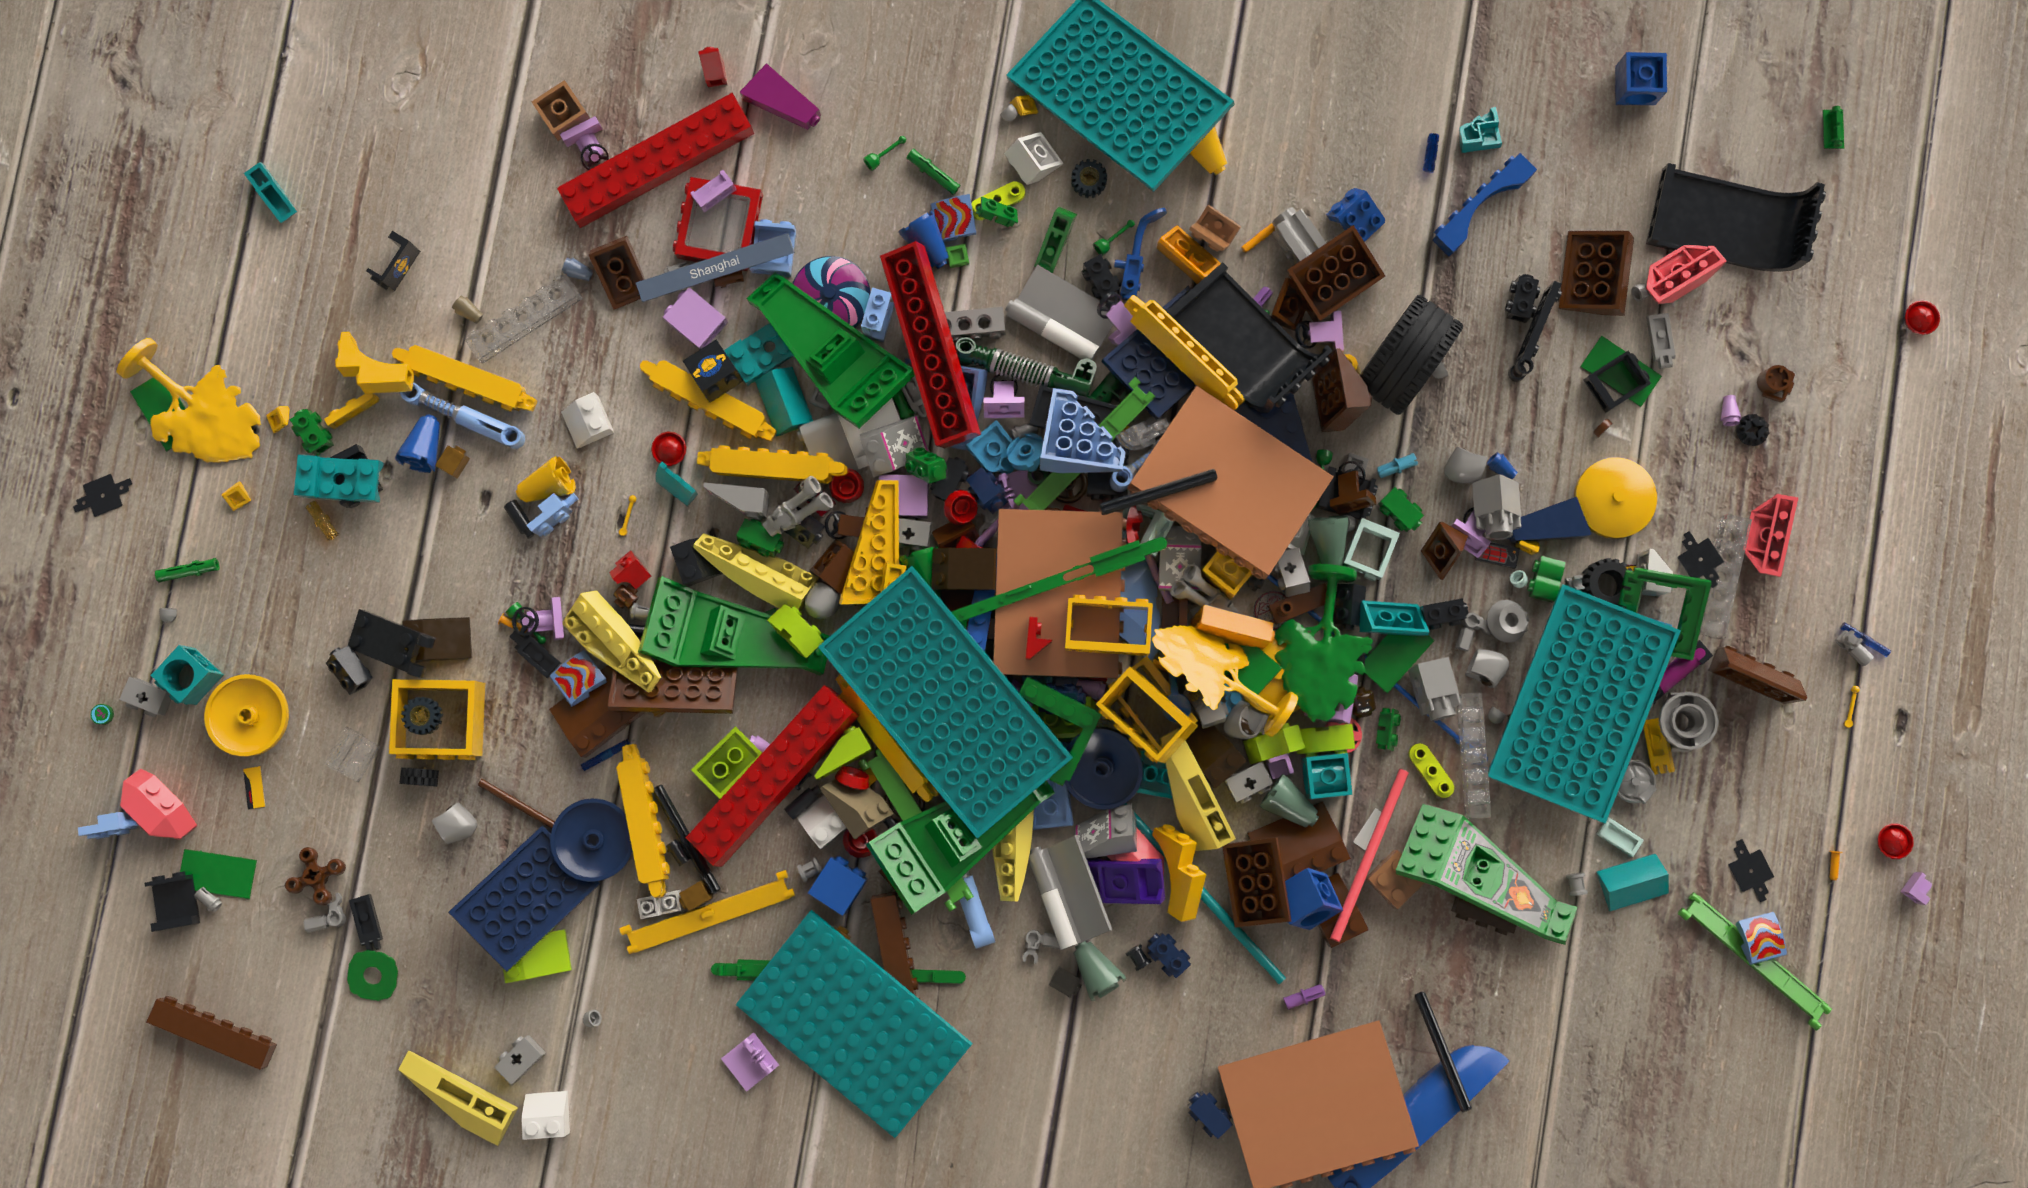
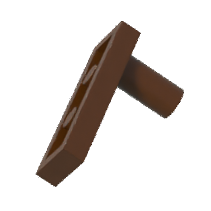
(1298, 604)

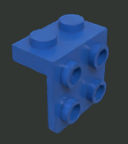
(1357, 210)

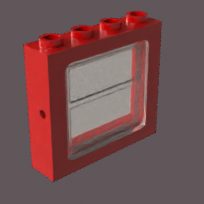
(719, 229)

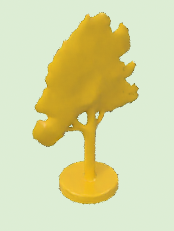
(211, 424)
(1203, 662)

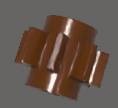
(625, 596)

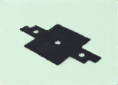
(106, 486)
(1703, 550)
(1747, 861)

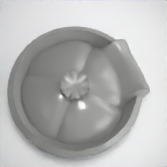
(1507, 621)
(1638, 783)

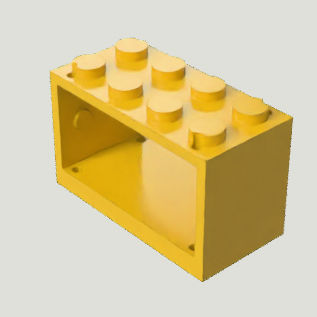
(1103, 647)
(1163, 686)
(1118, 688)

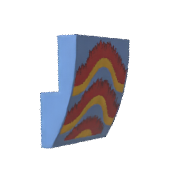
(954, 217)
(577, 678)
(1762, 938)

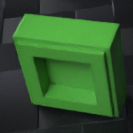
(957, 256)

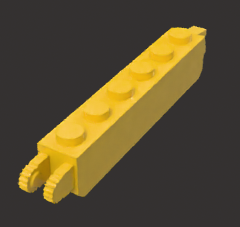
(1184, 351)
(465, 377)
(726, 408)
(771, 465)
(896, 756)
(642, 821)

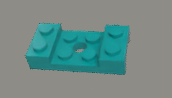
(752, 359)
(317, 478)

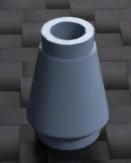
(576, 269)

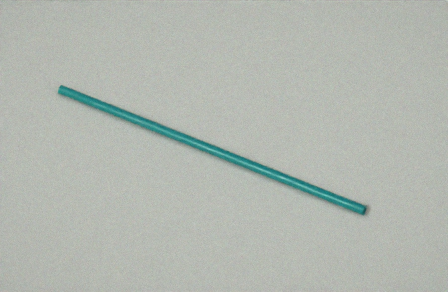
(1220, 913)

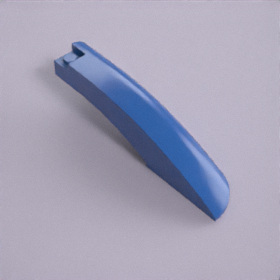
(1430, 1108)

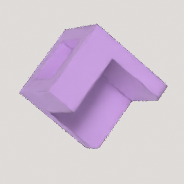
(1279, 765)
(1917, 888)

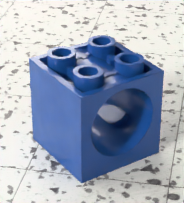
(1641, 78)
(838, 885)
(1311, 899)

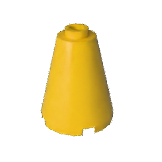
(1210, 153)
(546, 480)

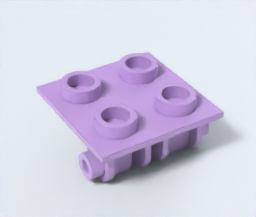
(1015, 484)
(750, 1061)

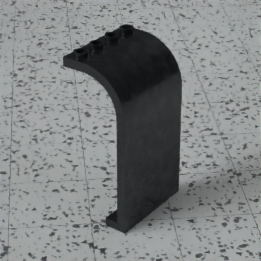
(1743, 222)
(1246, 340)

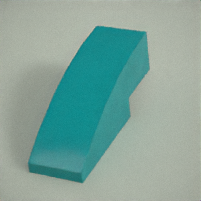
(270, 192)

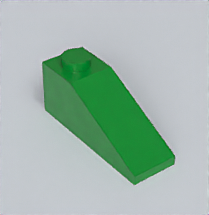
(1055, 238)

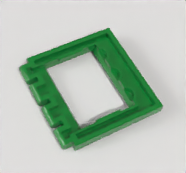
(1692, 610)
(1069, 710)

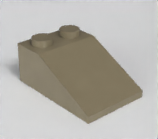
(856, 808)

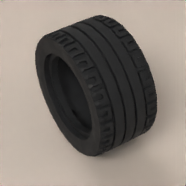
(1410, 354)

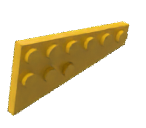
(875, 546)

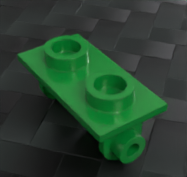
(1833, 128)
(1005, 214)
(1390, 721)

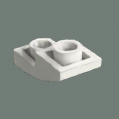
(653, 906)

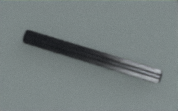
(1158, 492)
(681, 831)
(1443, 1052)

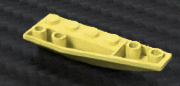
(766, 578)
(610, 639)
(1194, 800)
(1012, 858)
(461, 1100)

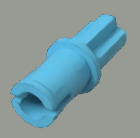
(1397, 465)

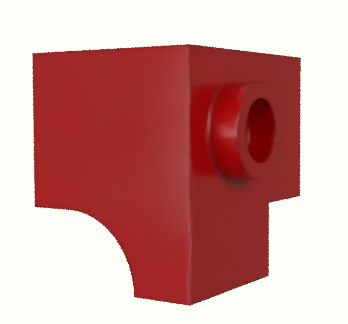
(630, 570)

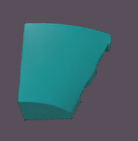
(1481, 133)
(675, 484)

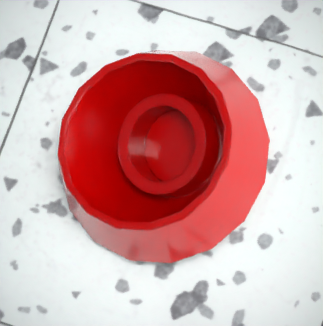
(1922, 317)
(668, 448)
(847, 487)
(960, 507)
(853, 777)
(1895, 841)
(858, 847)

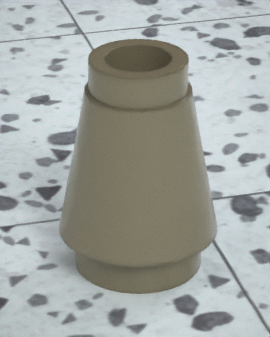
(467, 309)

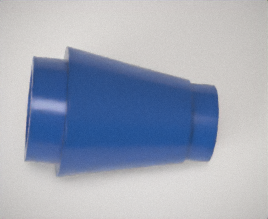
(1499, 464)

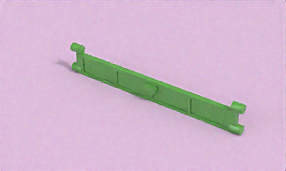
(1113, 423)
(907, 808)
(1769, 969)

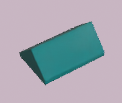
(783, 400)
(1392, 618)
(1633, 882)

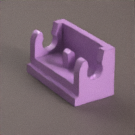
(713, 191)

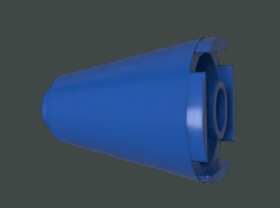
(926, 232)
(421, 445)

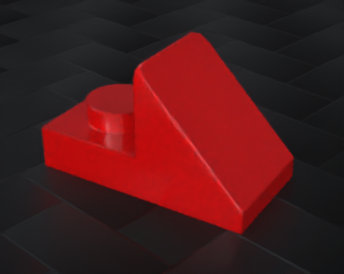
(1034, 644)

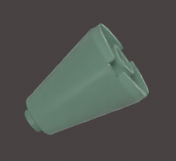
(1329, 538)
(1289, 803)
(1097, 970)

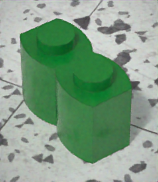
(1546, 579)

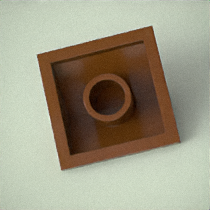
(1288, 307)
(1444, 548)

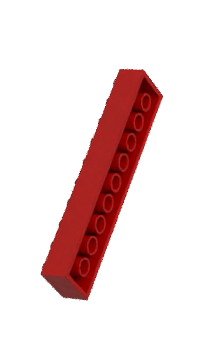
(655, 160)
(930, 345)
(772, 776)

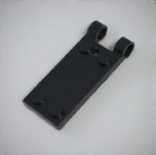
(1529, 346)
(1042, 405)
(389, 642)

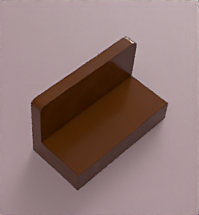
(950, 534)
(1174, 613)

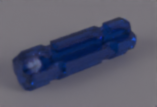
(1431, 152)

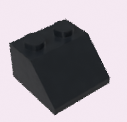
(691, 564)

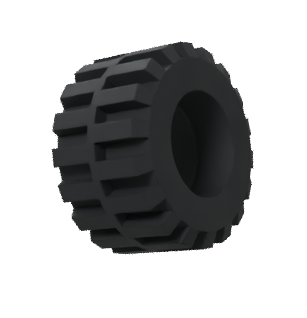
(1607, 566)

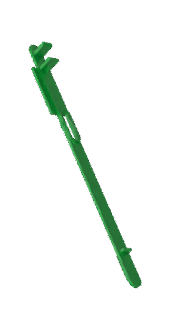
(1102, 563)
(750, 970)

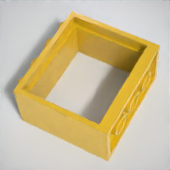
(475, 719)

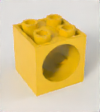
(1225, 574)

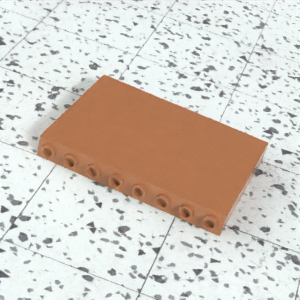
(1260, 486)
(1042, 545)
(1318, 1107)

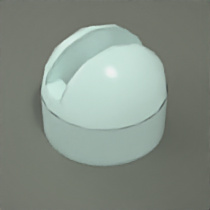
(1519, 579)

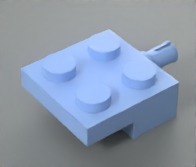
(553, 512)
(109, 824)

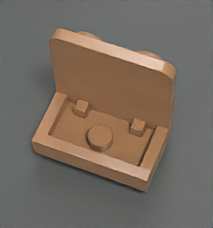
(1215, 229)

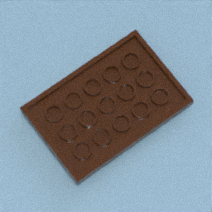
(677, 690)

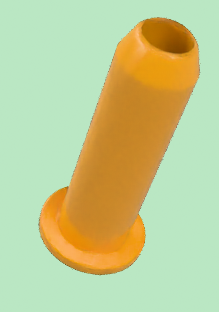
(508, 622)
(1834, 865)

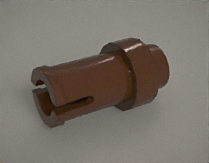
(729, 279)

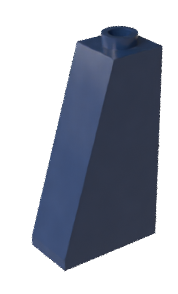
(1554, 522)

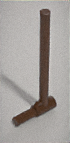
(516, 803)

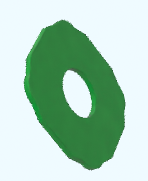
(384, 964)

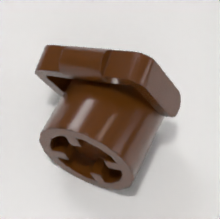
(1774, 381)

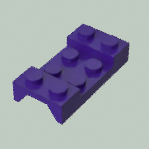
(1128, 881)

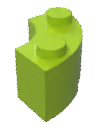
(796, 630)
(1324, 739)
(1265, 747)

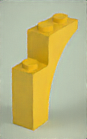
(369, 373)
(1185, 878)

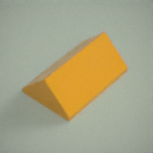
(1187, 254)

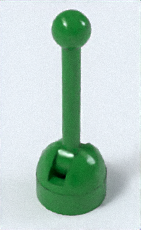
(873, 160)
(1102, 245)
(1323, 457)
(510, 612)

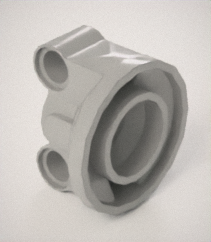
(1701, 718)

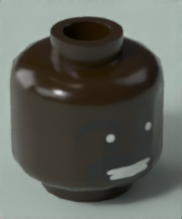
(1363, 703)

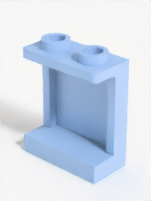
(766, 230)
(877, 315)

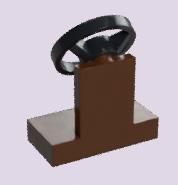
(1349, 495)
(845, 525)

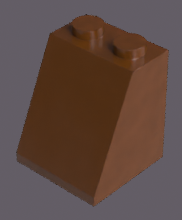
(834, 565)

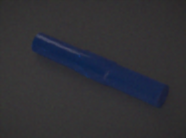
(1867, 640)
(604, 755)

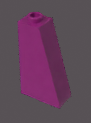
(779, 97)

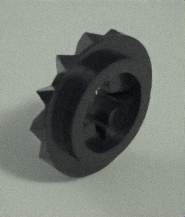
(1750, 438)

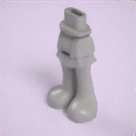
(787, 516)
(1213, 596)

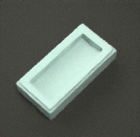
(1620, 837)

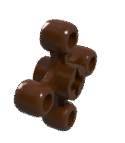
(310, 873)

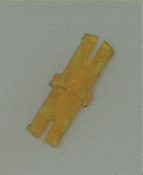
(322, 520)

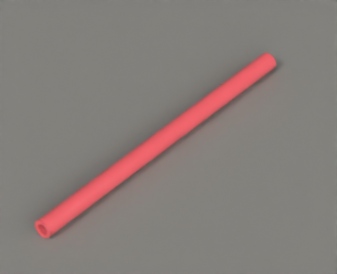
(1369, 855)

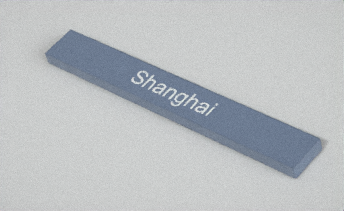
(715, 267)

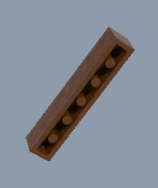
(892, 939)
(211, 1032)

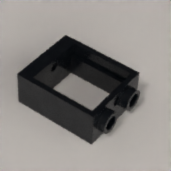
(1600, 392)

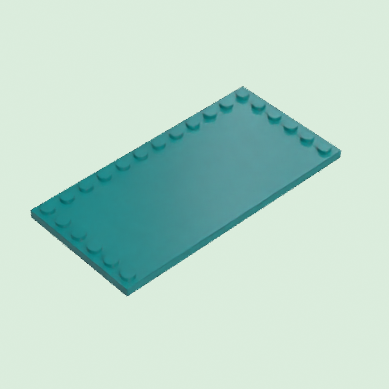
(945, 702)

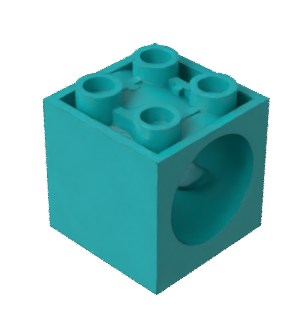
(205, 675)
(1326, 776)

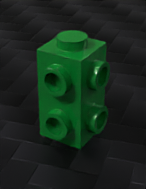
(309, 428)
(925, 465)
(1401, 510)
(754, 535)

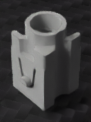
(1296, 235)
(1497, 506)
(1435, 688)

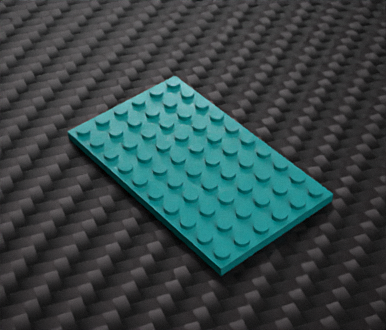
(1120, 91)
(1583, 703)
(853, 1024)

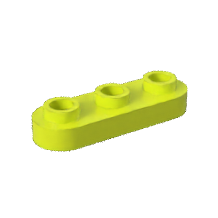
(1005, 194)
(1424, 763)

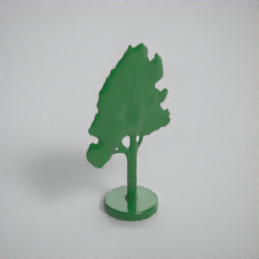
(1321, 669)

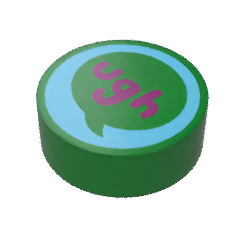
(102, 714)

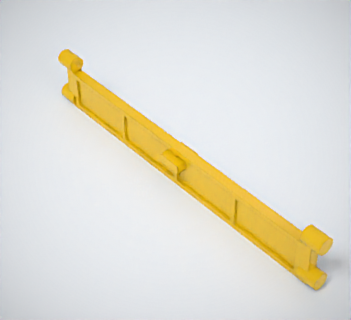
(708, 915)

